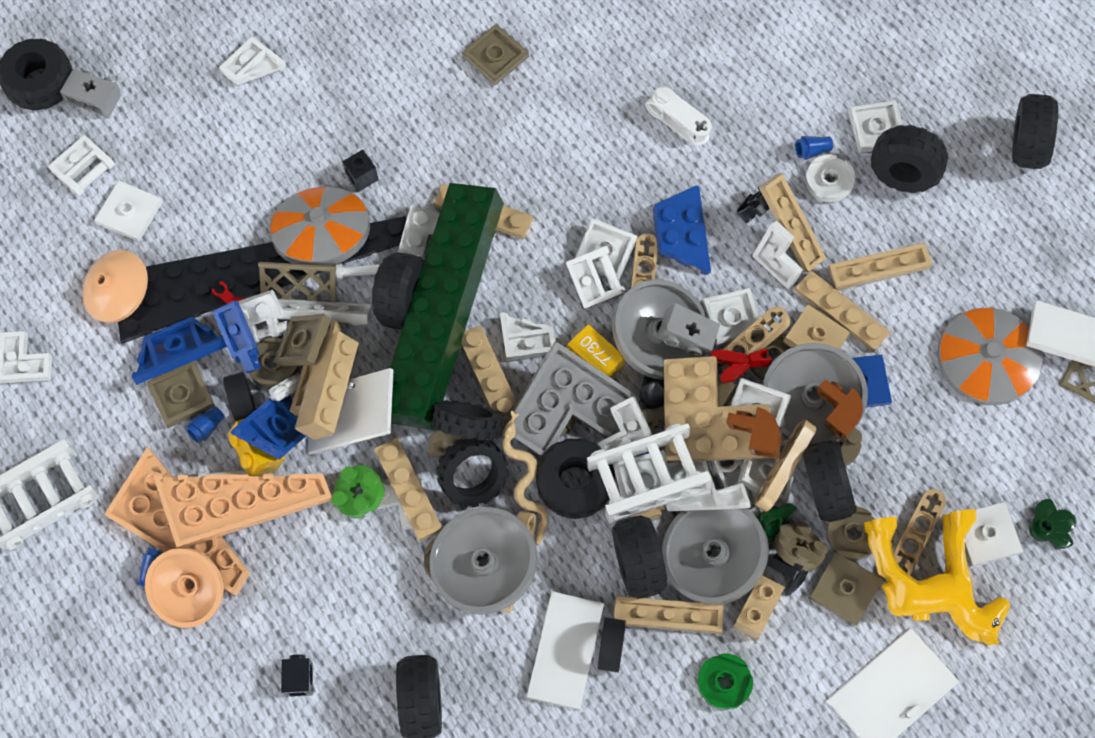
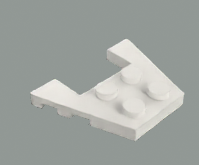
(728, 498)

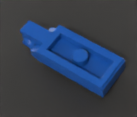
(238, 335)

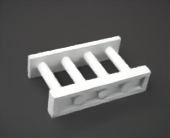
(37, 468)
(644, 498)

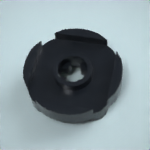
(752, 206)

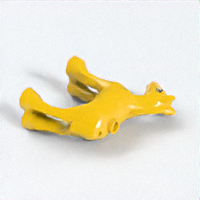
(938, 593)

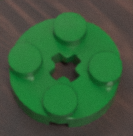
(711, 689)

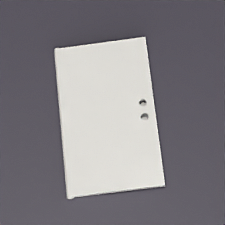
(363, 412)
(893, 685)

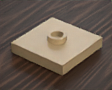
(815, 328)

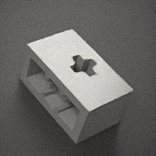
(91, 93)
(688, 331)

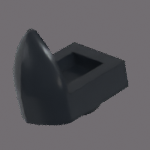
(652, 392)
(793, 572)

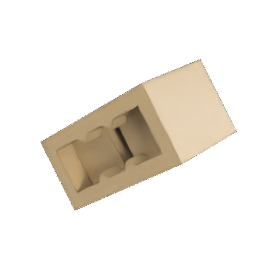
(758, 608)

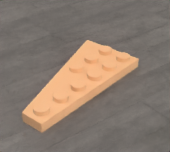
(227, 503)
(141, 512)

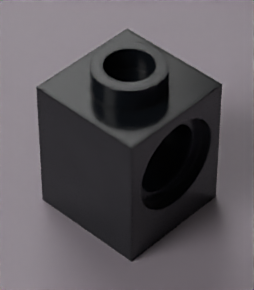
(360, 170)
(297, 676)

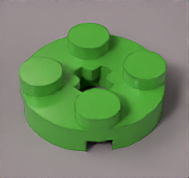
(345, 489)

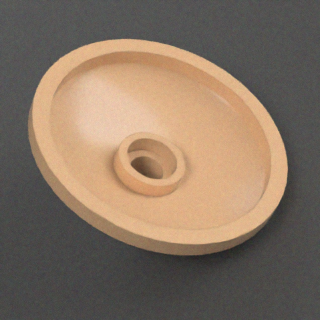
(115, 286)
(173, 596)

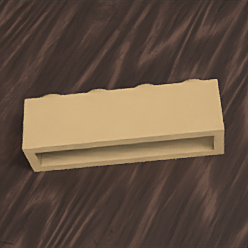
(487, 371)
(327, 386)

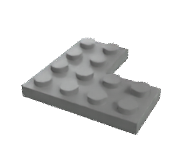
(564, 389)

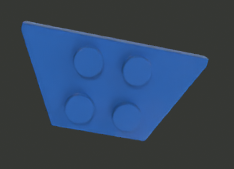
(682, 229)
(174, 348)
(271, 428)

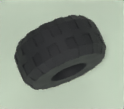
(25, 58)
(1035, 131)
(909, 158)
(395, 288)
(829, 481)
(561, 499)
(639, 557)
(418, 697)

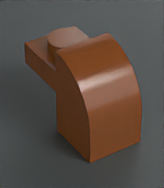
(847, 409)
(765, 435)

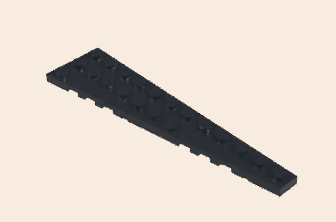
(184, 286)

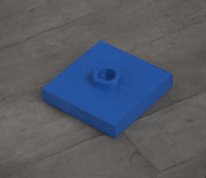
(876, 380)

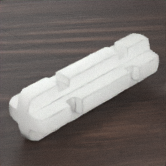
(284, 388)

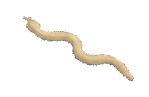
(509, 433)

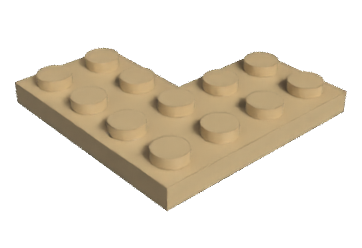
(693, 399)

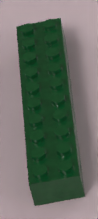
(442, 302)

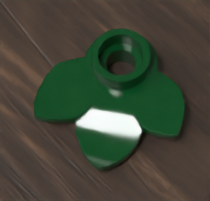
(774, 519)
(1055, 522)

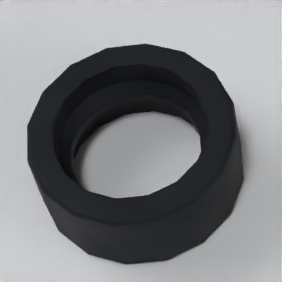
(239, 395)
(611, 644)

